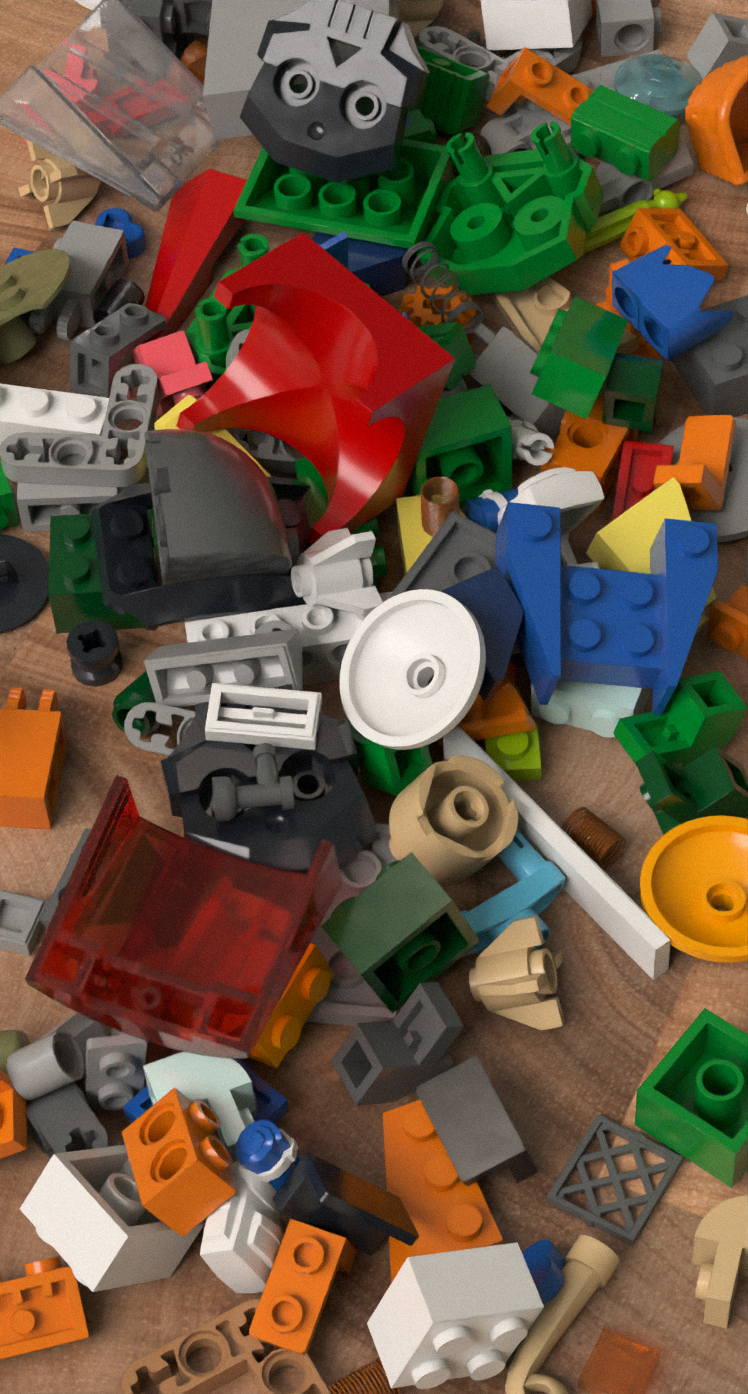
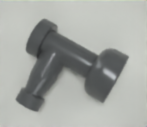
(269, 790)

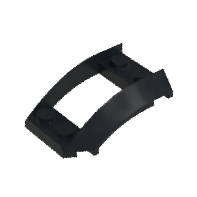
(130, 573)

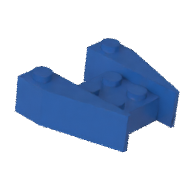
(604, 621)

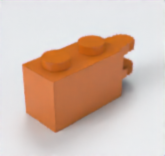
(30, 760)

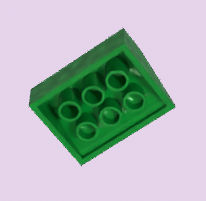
(379, 209)

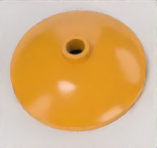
(689, 876)

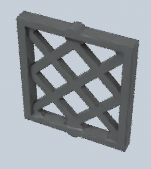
(593, 1214)

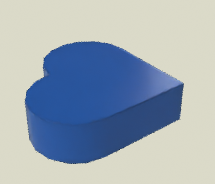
(122, 220)
(545, 1268)

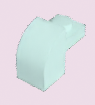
(214, 1080)

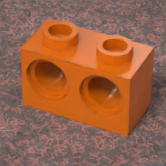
(179, 1161)

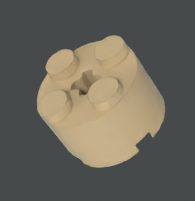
(453, 819)

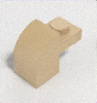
(723, 1256)

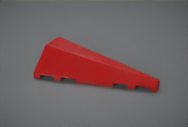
(193, 238)

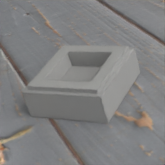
(20, 922)

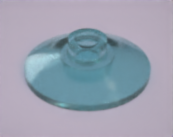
(657, 82)

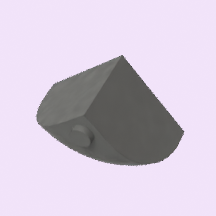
(214, 509)

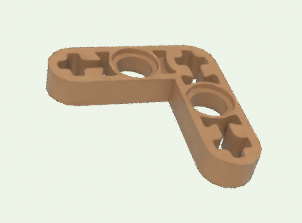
(239, 1354)

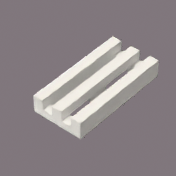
(263, 724)

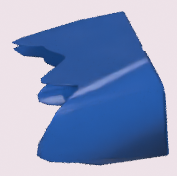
(666, 302)

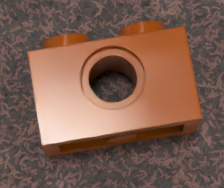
(590, 446)

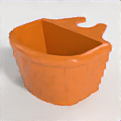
(720, 121)

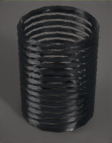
(121, 299)

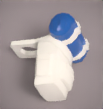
(562, 487)
(247, 1228)

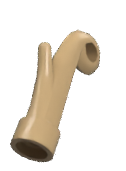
(585, 1269)

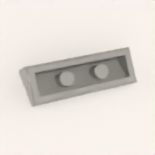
(186, 671)

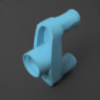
(536, 889)

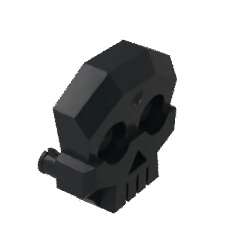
(323, 125)
(268, 833)

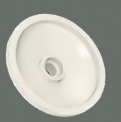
(395, 657)

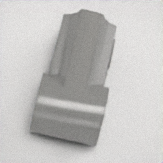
(53, 1058)

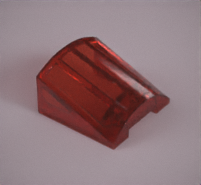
(178, 934)

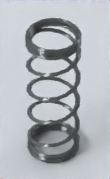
(426, 268)

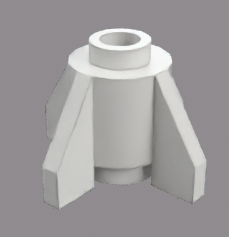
(338, 572)

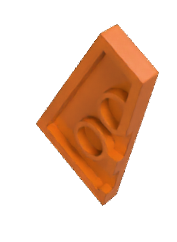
(439, 1204)

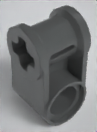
(64, 1122)

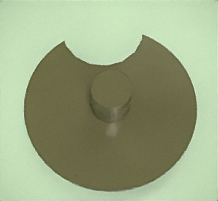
(26, 286)

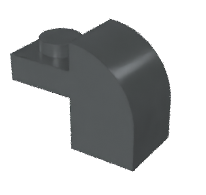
(394, 1057)

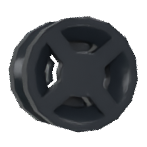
(103, 661)

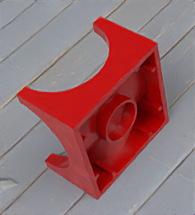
(329, 376)

